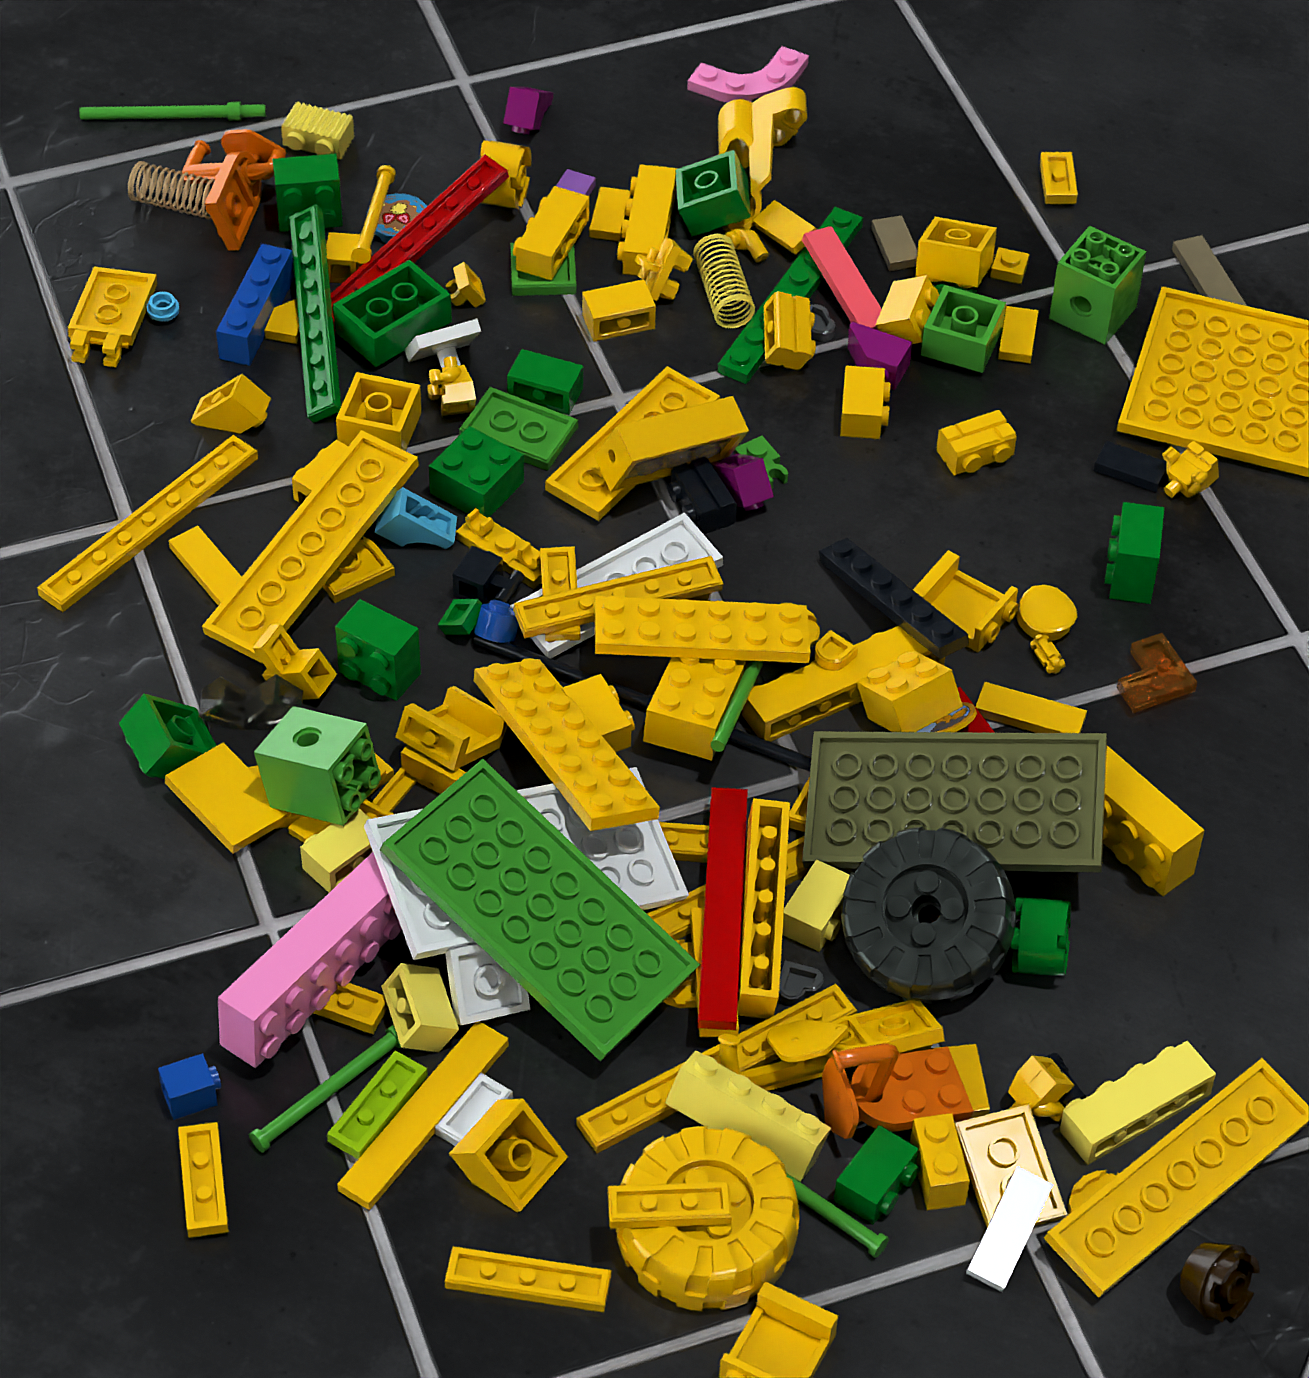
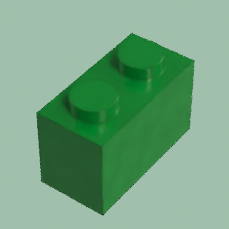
(546, 381)
(877, 1175)

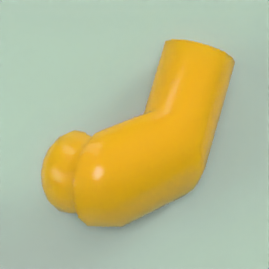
(748, 240)

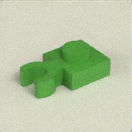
(761, 448)

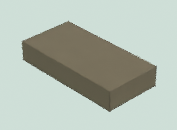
(895, 242)

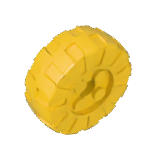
(714, 1262)

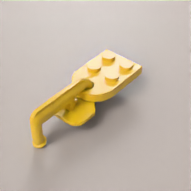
(810, 1043)

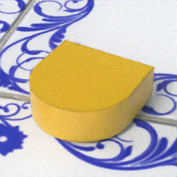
(834, 652)

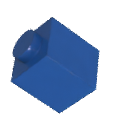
(189, 1086)

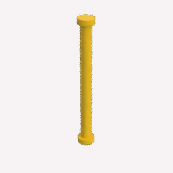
(362, 252)

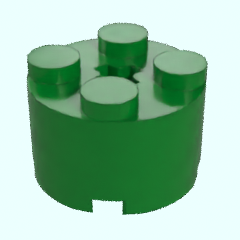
(1041, 936)

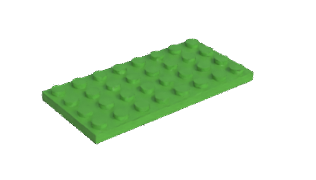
(540, 908)

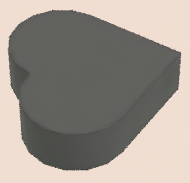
(823, 326)
(798, 982)

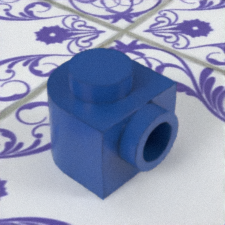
(496, 622)

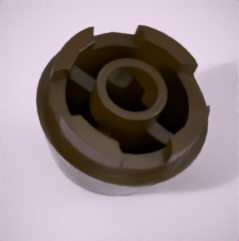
(1219, 1279)

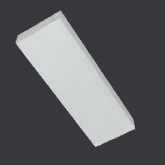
(1009, 1229)

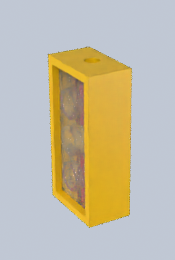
(656, 444)

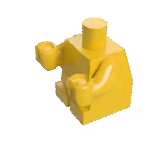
(456, 388)
(1189, 471)
(1040, 1086)

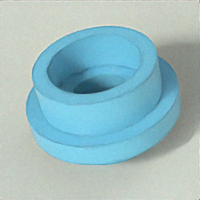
(162, 306)

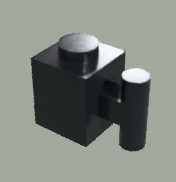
(482, 576)

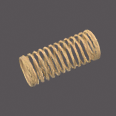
(146, 168)

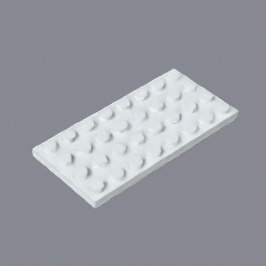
(629, 855)

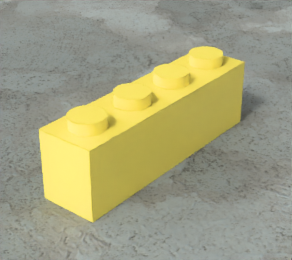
(731, 1101)
(1136, 1101)

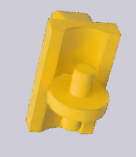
(658, 265)

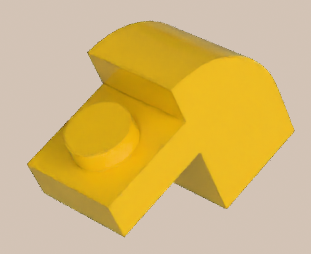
(303, 668)

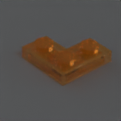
(1161, 677)

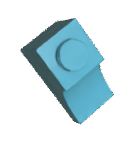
(416, 520)

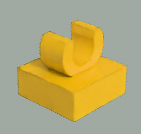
(465, 286)

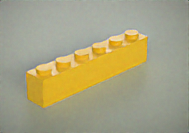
(816, 693)
(763, 908)

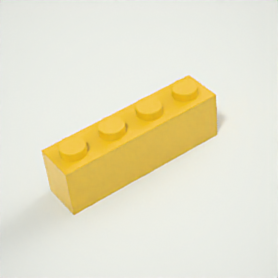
(648, 214)

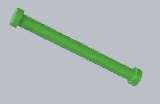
(263, 1137)
(874, 1242)

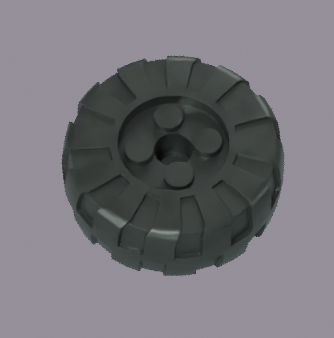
(920, 876)

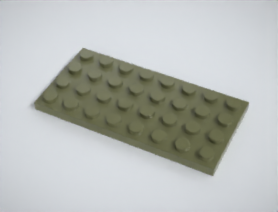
(1017, 794)

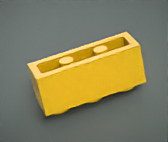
(551, 233)

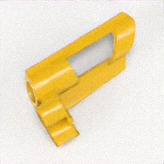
(755, 131)

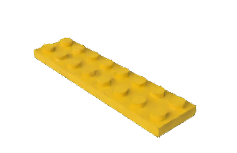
(312, 543)
(566, 745)
(1179, 1177)

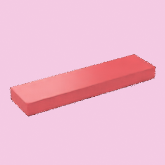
(842, 276)

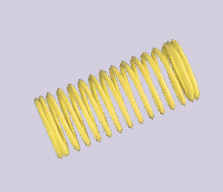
(746, 297)

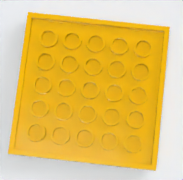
(1225, 380)

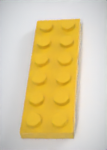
(580, 478)
(701, 629)

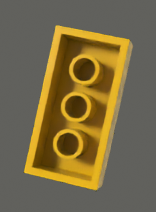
(691, 703)
(1148, 828)

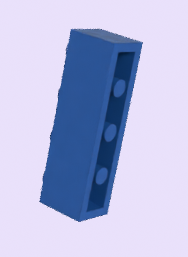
(253, 303)

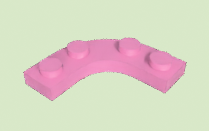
(727, 86)

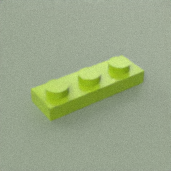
(377, 1104)

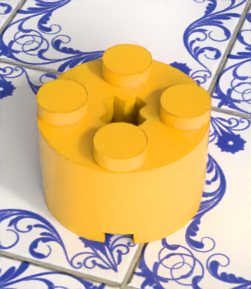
(514, 159)

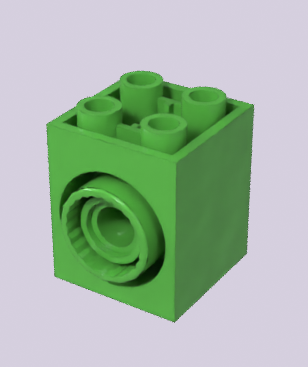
(1097, 284)
(318, 765)

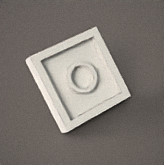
(443, 342)
(481, 986)

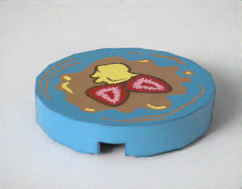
(396, 214)

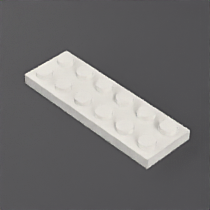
(663, 546)

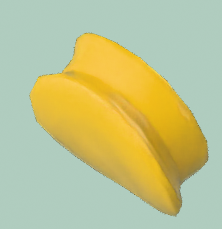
(1046, 612)

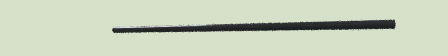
(642, 700)

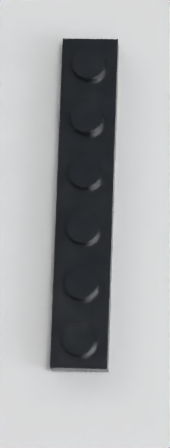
(894, 598)

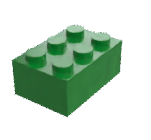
(392, 311)

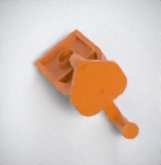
(237, 180)
(891, 1088)

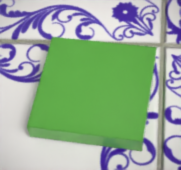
(562, 283)

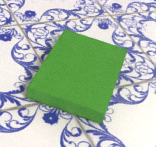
(522, 426)

